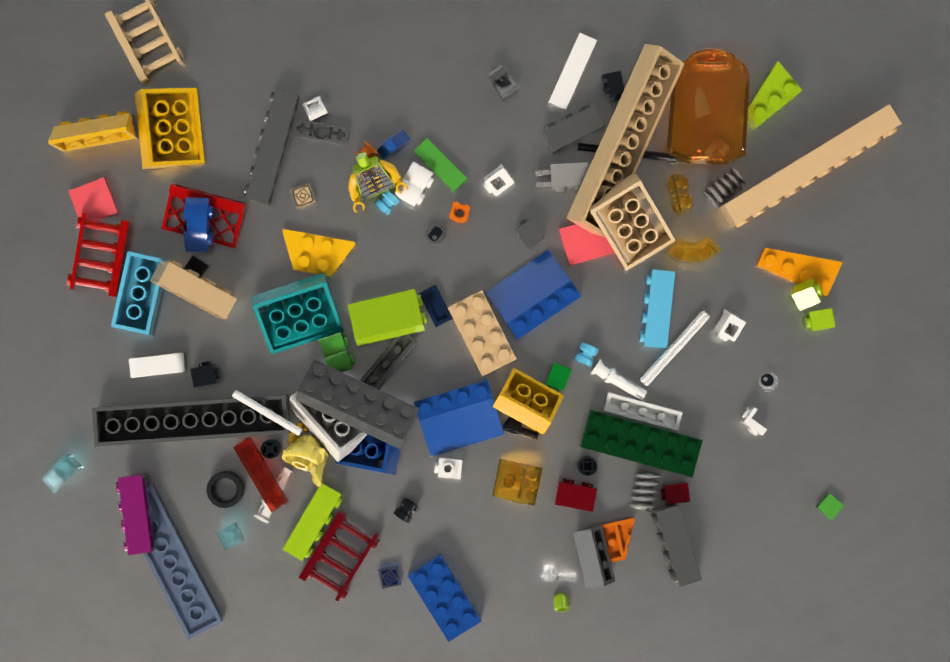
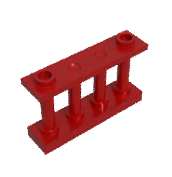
(116, 248)

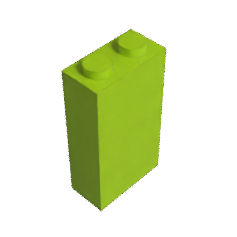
(387, 317)

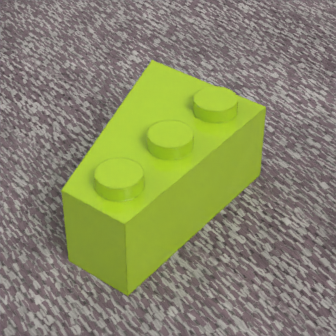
(772, 95)

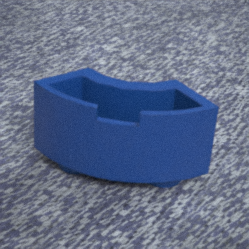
(198, 215)

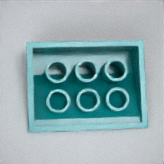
(297, 313)

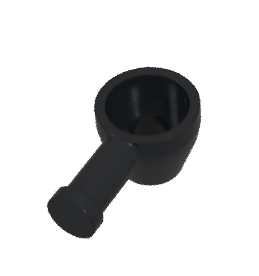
(515, 427)

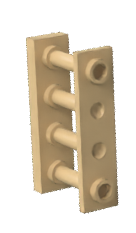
(134, 54)

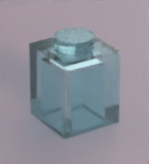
(230, 536)

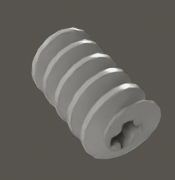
(724, 186)
(644, 491)

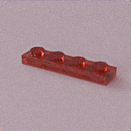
(261, 474)

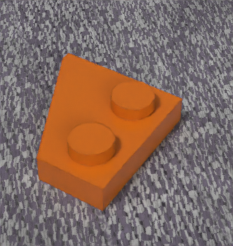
(618, 538)

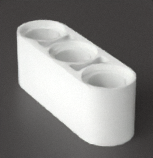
(157, 365)

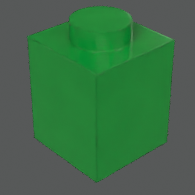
(558, 377)

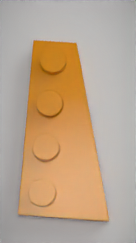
(800, 267)

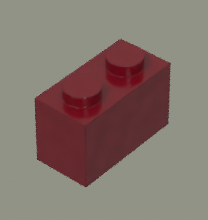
(575, 495)

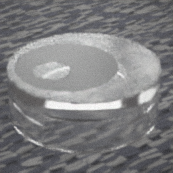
(768, 381)

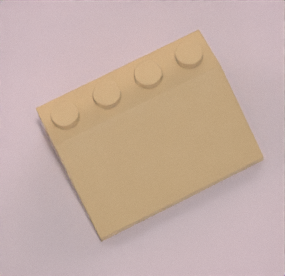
(631, 222)

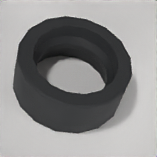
(211, 494)

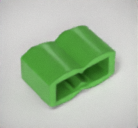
(336, 352)

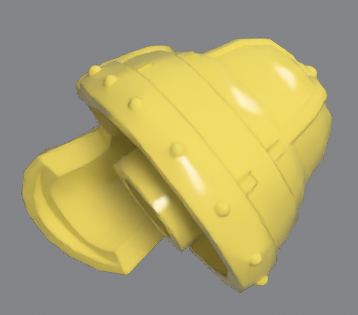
(308, 455)

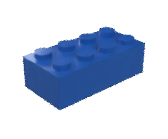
(444, 597)

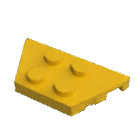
(316, 253)

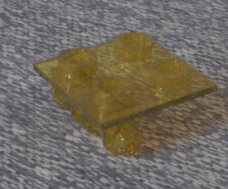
(680, 185)

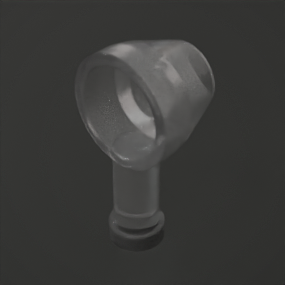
(550, 574)

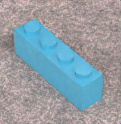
(658, 308)

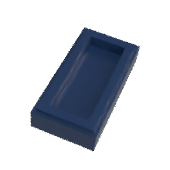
(435, 306)

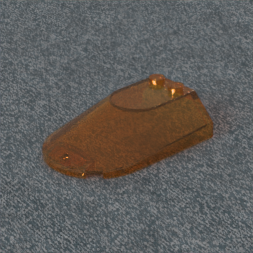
(709, 109)

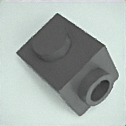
(502, 81)

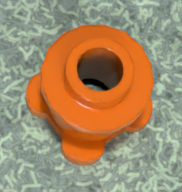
(370, 151)
(455, 207)

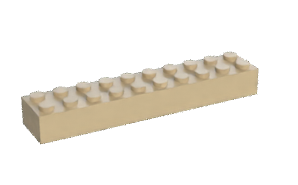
(627, 131)
(813, 164)

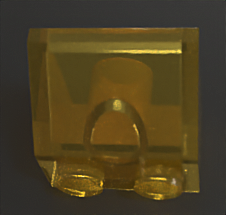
(517, 482)

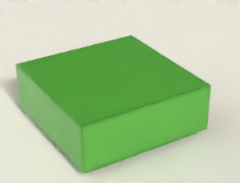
(830, 506)

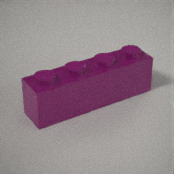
(136, 514)

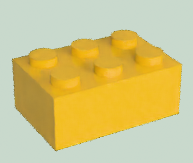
(528, 401)

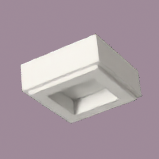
(314, 108)

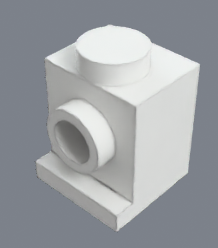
(497, 187)
(733, 330)
(456, 465)

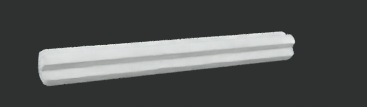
(674, 348)

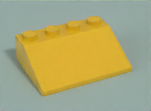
(169, 127)
(93, 132)

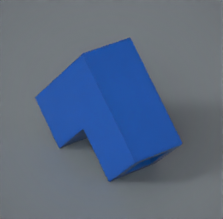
(392, 144)

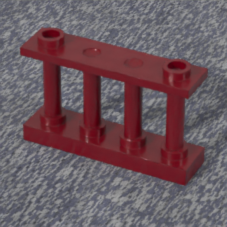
(331, 539)

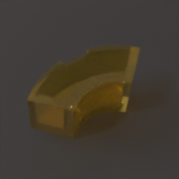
(693, 252)

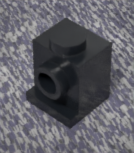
(613, 85)

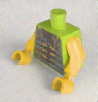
(372, 178)

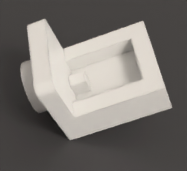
(753, 427)

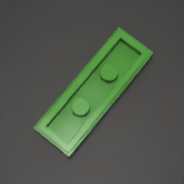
(440, 164)

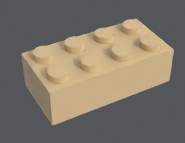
(192, 289)
(482, 333)

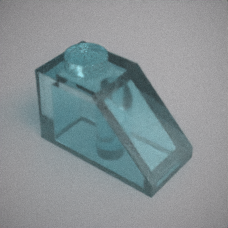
(62, 472)

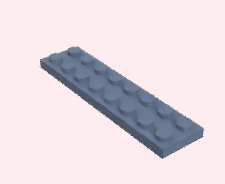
(178, 574)

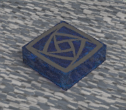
(389, 577)

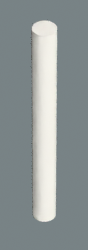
(266, 412)

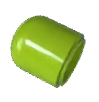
(561, 602)

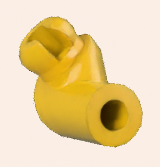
(292, 436)

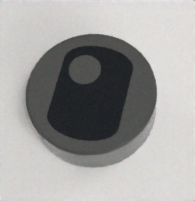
(435, 234)

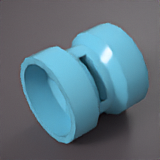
(386, 202)
(586, 354)

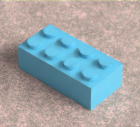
(137, 296)

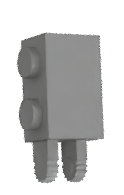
(564, 176)

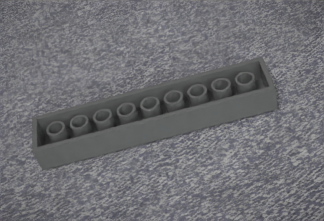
(186, 421)

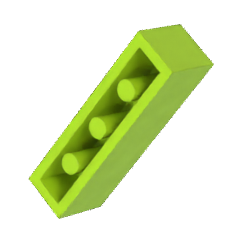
(312, 521)

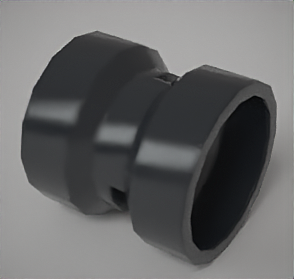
(587, 466)
(405, 512)

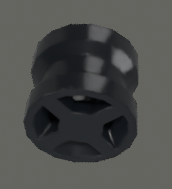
(268, 451)

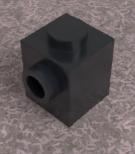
(205, 374)

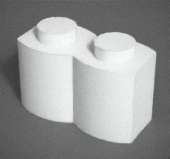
(417, 180)

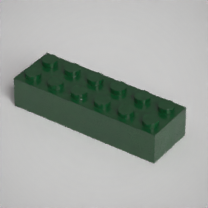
(640, 443)

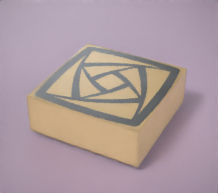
(303, 195)

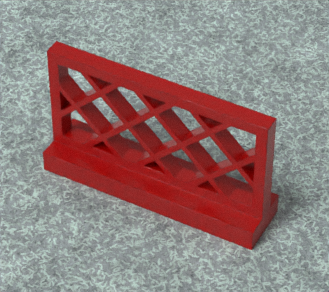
(216, 201)

